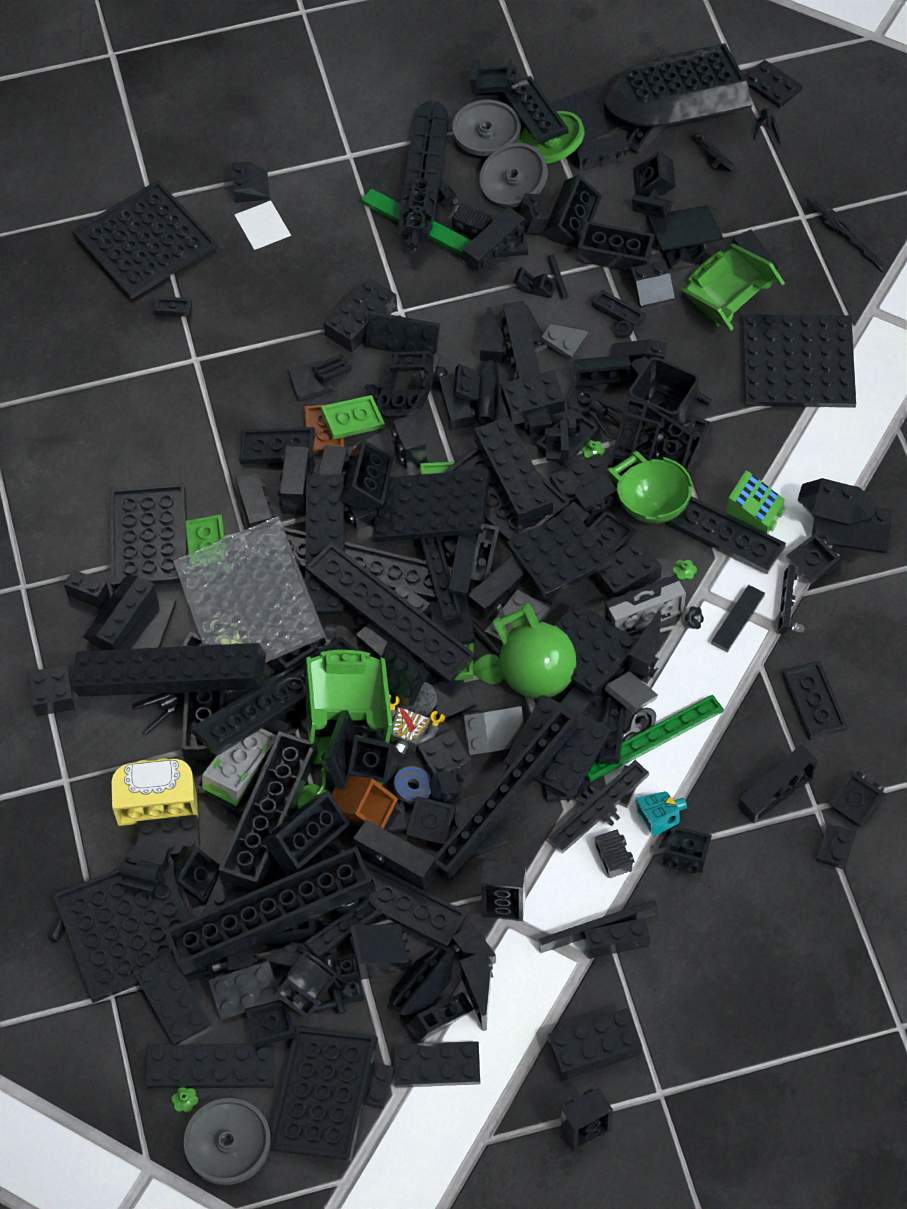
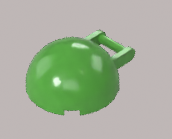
(652, 489)
(535, 656)

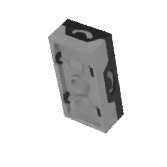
(638, 607)

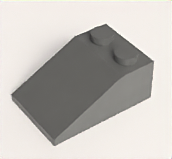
(493, 729)

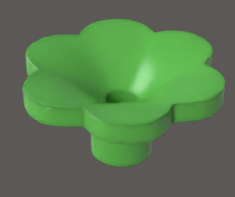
(592, 449)
(684, 570)
(185, 1104)

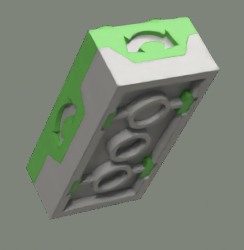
(238, 767)

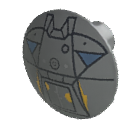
(425, 701)

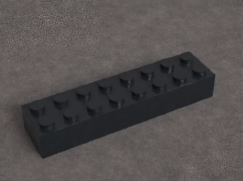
(268, 807)

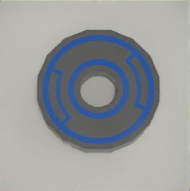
(414, 775)

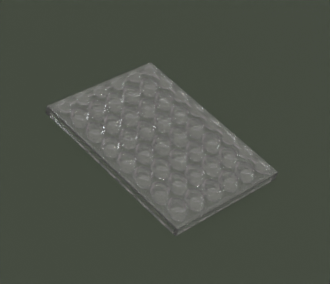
(250, 592)

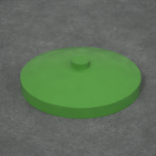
(560, 147)

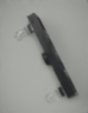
(788, 601)

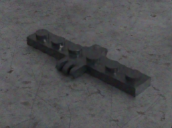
(598, 806)

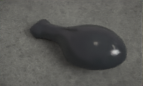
(640, 721)

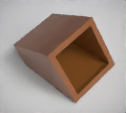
(365, 800)

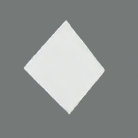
(262, 225)

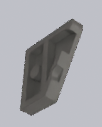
(563, 339)

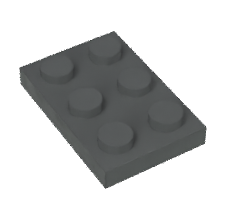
(515, 603)

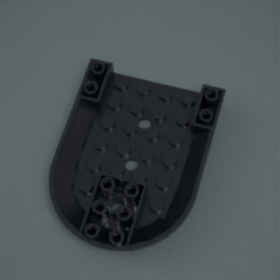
(650, 99)

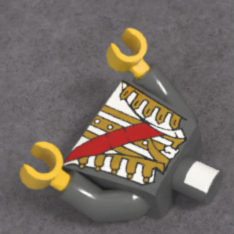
(412, 729)

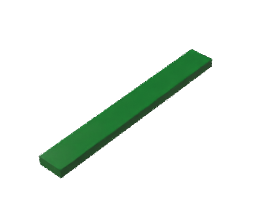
(438, 234)
(660, 734)

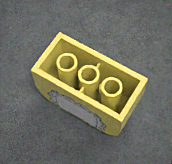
(153, 791)

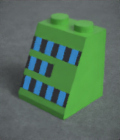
(756, 503)

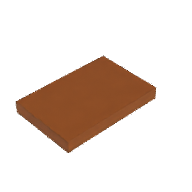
(322, 435)

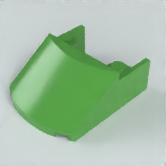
(728, 282)
(347, 682)

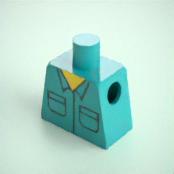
(659, 811)

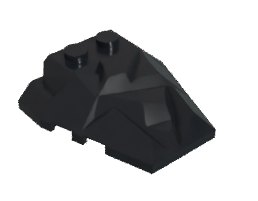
(651, 434)

